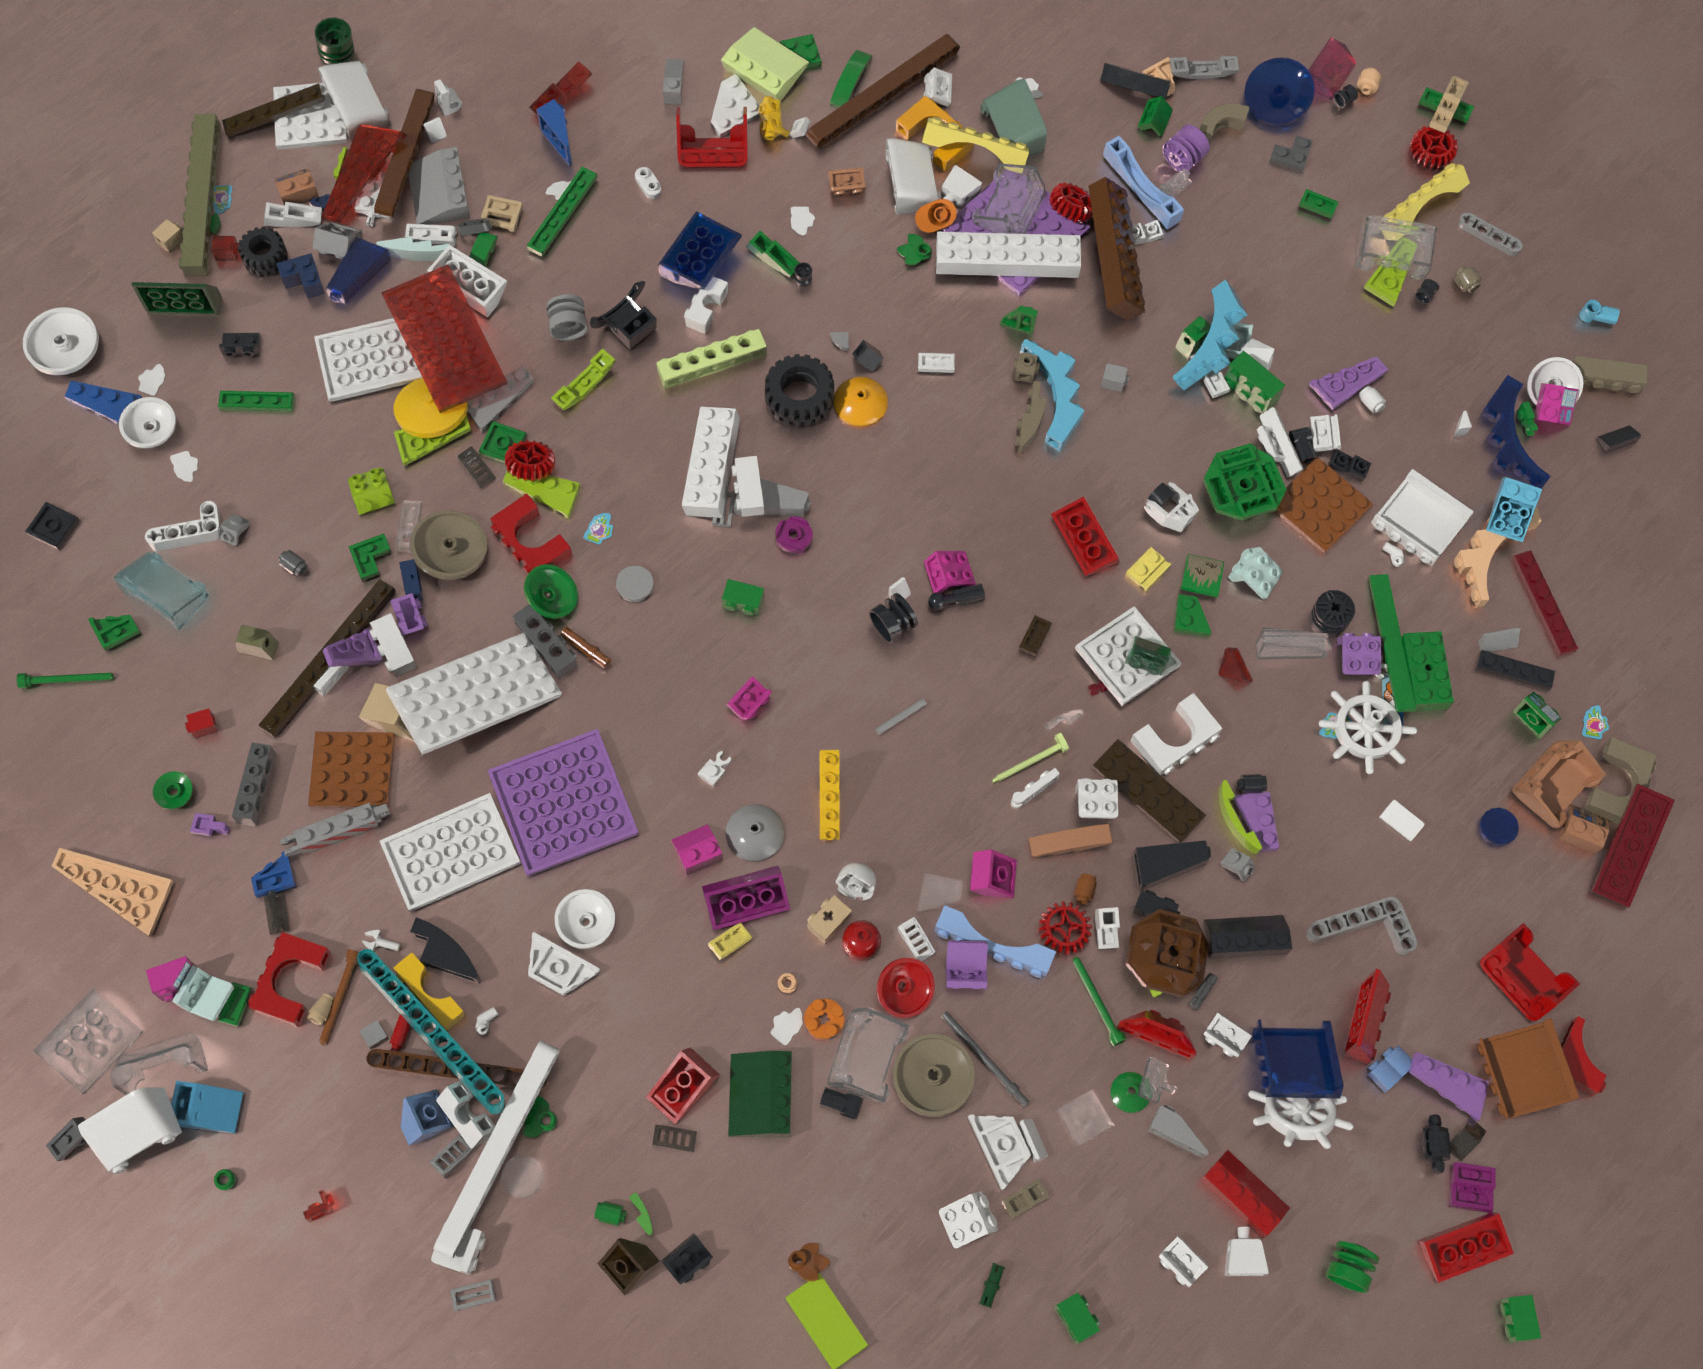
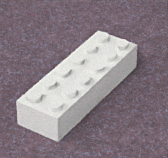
(711, 462)

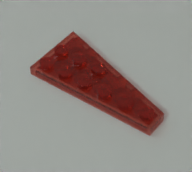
(362, 164)

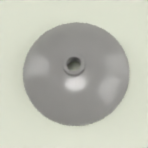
(759, 844)

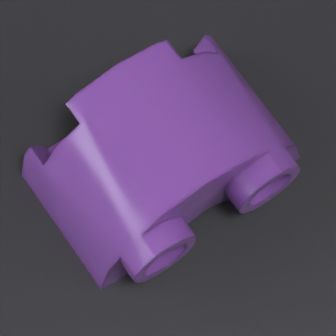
(407, 614)

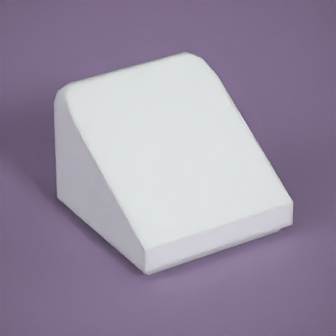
(435, 130)
(1463, 425)
(900, 587)

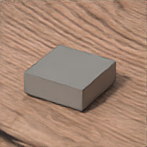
(373, 1034)

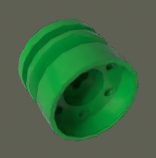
(1353, 1264)

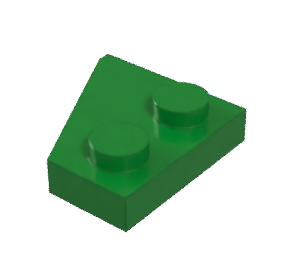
(1021, 319)
(1190, 616)
(114, 630)

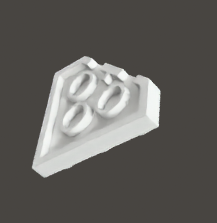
(730, 104)

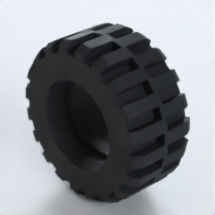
(799, 369)

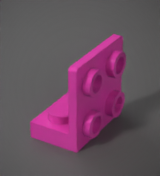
(948, 570)

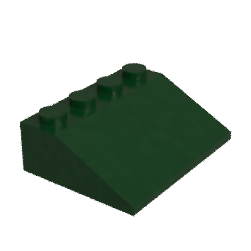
(178, 298)
(760, 1094)

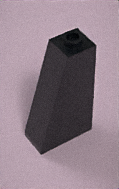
(1168, 861)

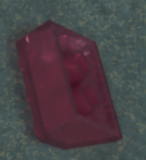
(1331, 68)

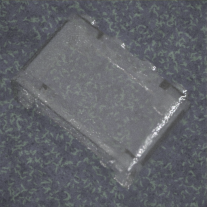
(1396, 245)

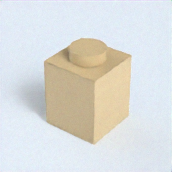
(168, 235)

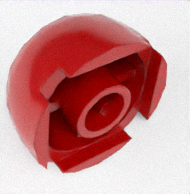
(861, 940)

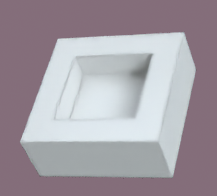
(799, 127)

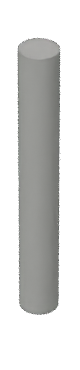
(901, 716)

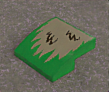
(1202, 575)

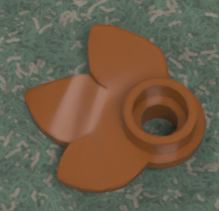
(811, 1262)

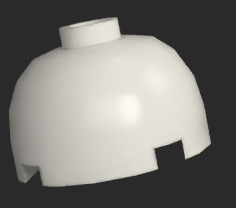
(856, 880)

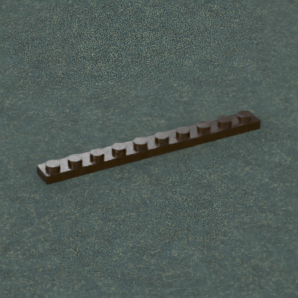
(304, 684)

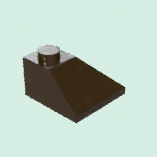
(628, 1263)

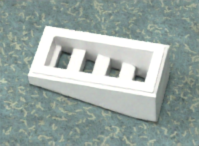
(910, 943)

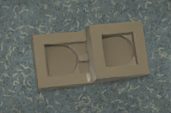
(1025, 1199)

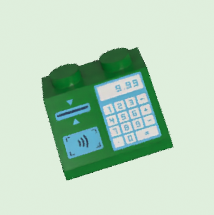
(1537, 714)

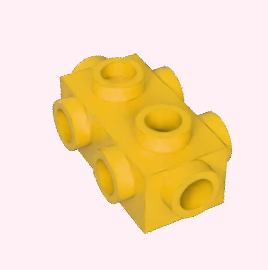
(770, 115)

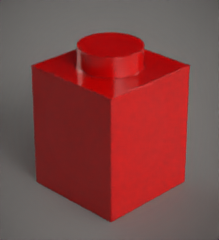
(201, 723)

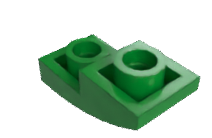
(483, 247)

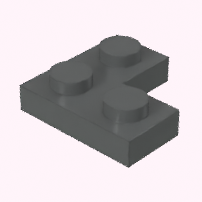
(1292, 158)

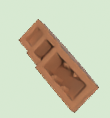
(1071, 840)

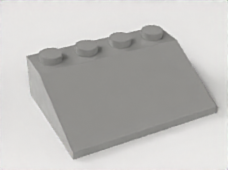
(438, 188)

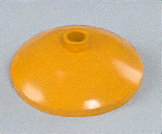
(860, 410)

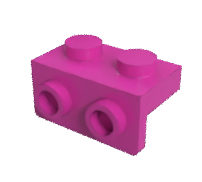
(748, 699)

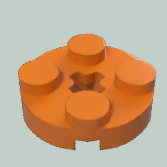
(819, 1008)

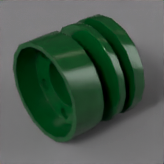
(334, 40)

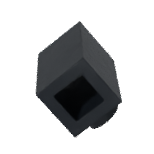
(1149, 903)

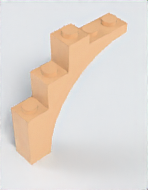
(1476, 561)

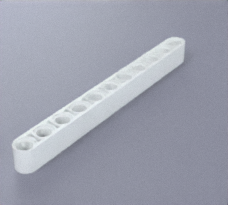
(496, 1149)

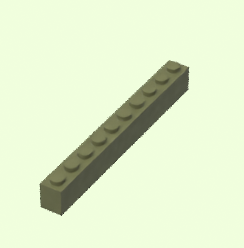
(200, 195)

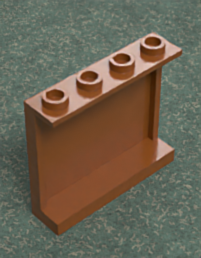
(1528, 1070)

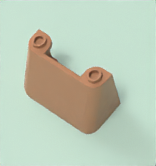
(1558, 780)

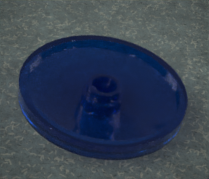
(1279, 91)

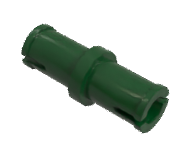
(992, 1285)

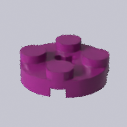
(796, 544)

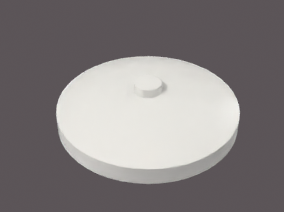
(60, 341)

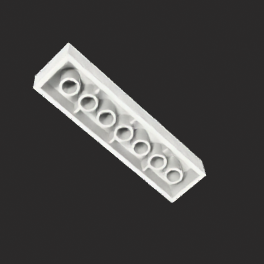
(1008, 254)

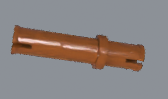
(592, 652)

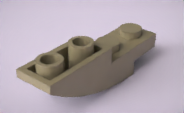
(1031, 419)

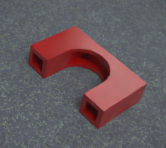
(511, 520)
(287, 951)

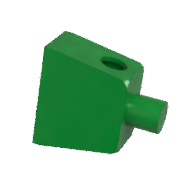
(1196, 333)

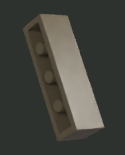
(1612, 374)

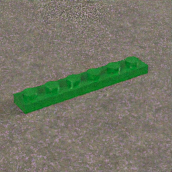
(561, 211)

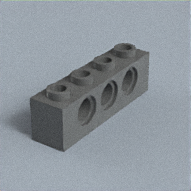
(559, 665)
(253, 784)

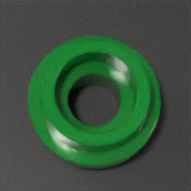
(219, 1176)

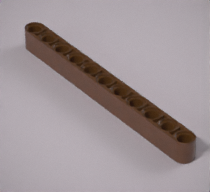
(882, 91)

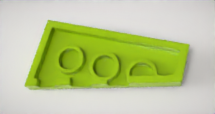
(1386, 283)
(414, 447)
(552, 491)

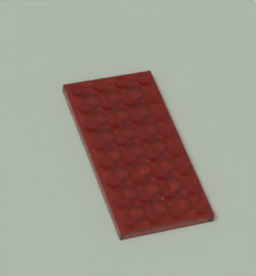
(444, 338)

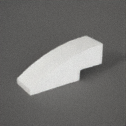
(291, 215)

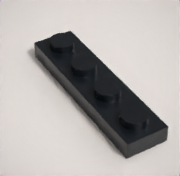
(1515, 670)

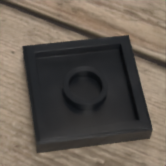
(52, 525)

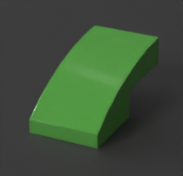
(644, 1219)

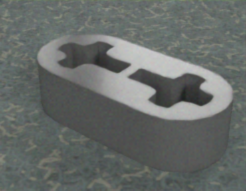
(474, 226)

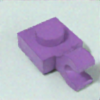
(205, 825)

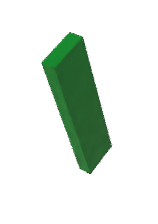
(256, 401)

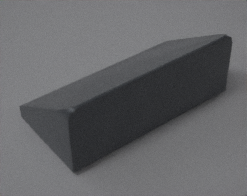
(1618, 438)

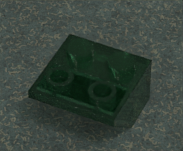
(1148, 656)

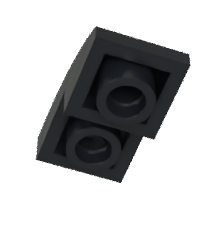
(1348, 465)

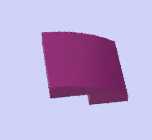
(1472, 1187)

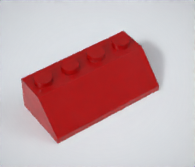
(1245, 1194)

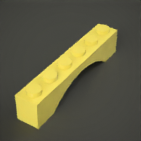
(941, 133)
(1451, 179)

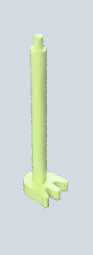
(1061, 745)

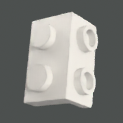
(1227, 1035)
(1183, 1261)

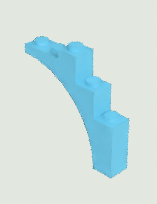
(1212, 354)
(1064, 390)

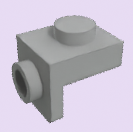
(232, 528)
(1239, 864)

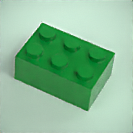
(1253, 383)

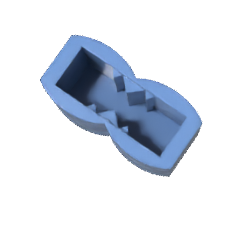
(1391, 1068)

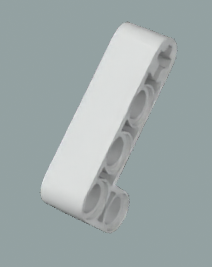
(161, 537)

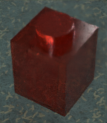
(225, 248)

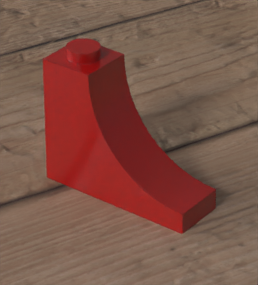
(1584, 1073)

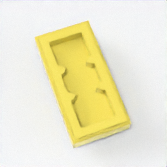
(730, 941)

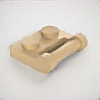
(502, 208)

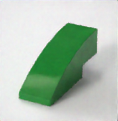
(772, 254)

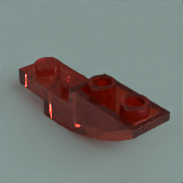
(565, 89)

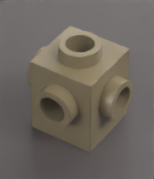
(1026, 367)

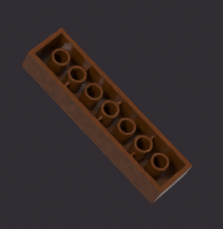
(1116, 249)

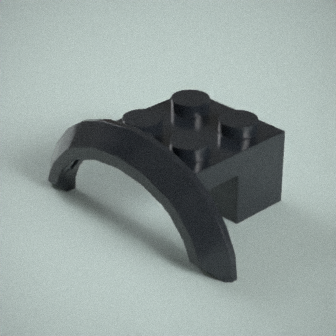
(627, 319)

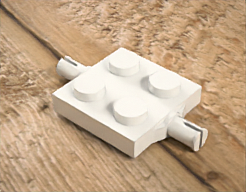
(366, 202)

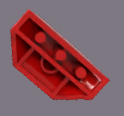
(1159, 1031)

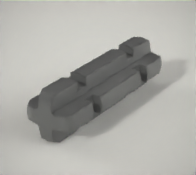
(1203, 991)

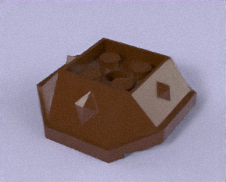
(1150, 956)

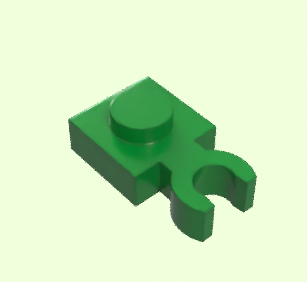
(1526, 416)

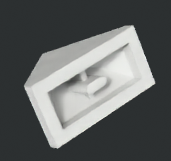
(1260, 352)

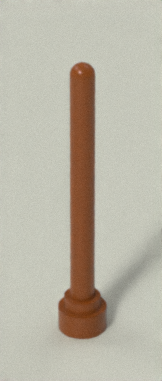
(351, 960)

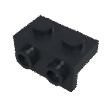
(687, 1259)

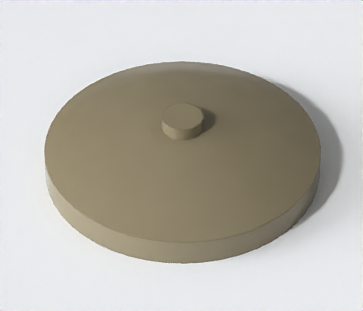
(448, 544)
(933, 1075)

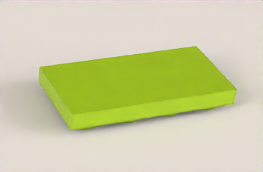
(826, 1322)

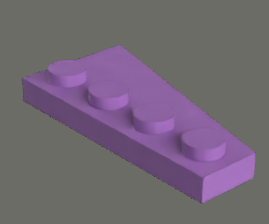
(1453, 1084)

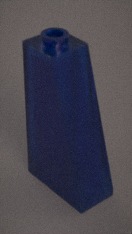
(356, 269)

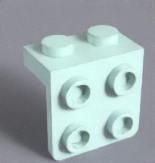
(1257, 571)
(203, 994)

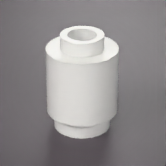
(1372, 399)

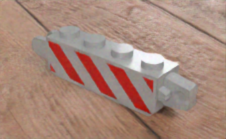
(335, 829)

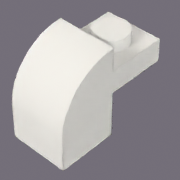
(1106, 925)

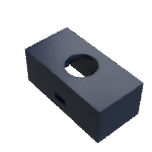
(411, 578)

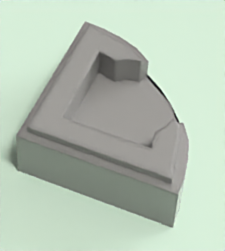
(840, 339)

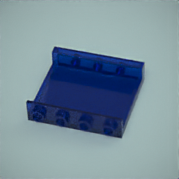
(1298, 1062)

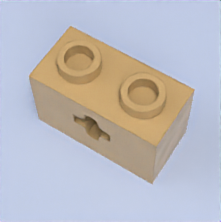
(826, 929)

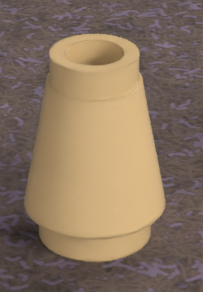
(321, 1009)

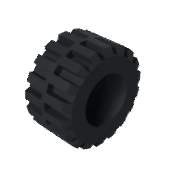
(258, 240)

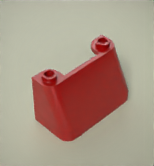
(1525, 976)

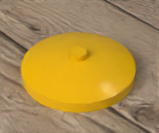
(419, 415)

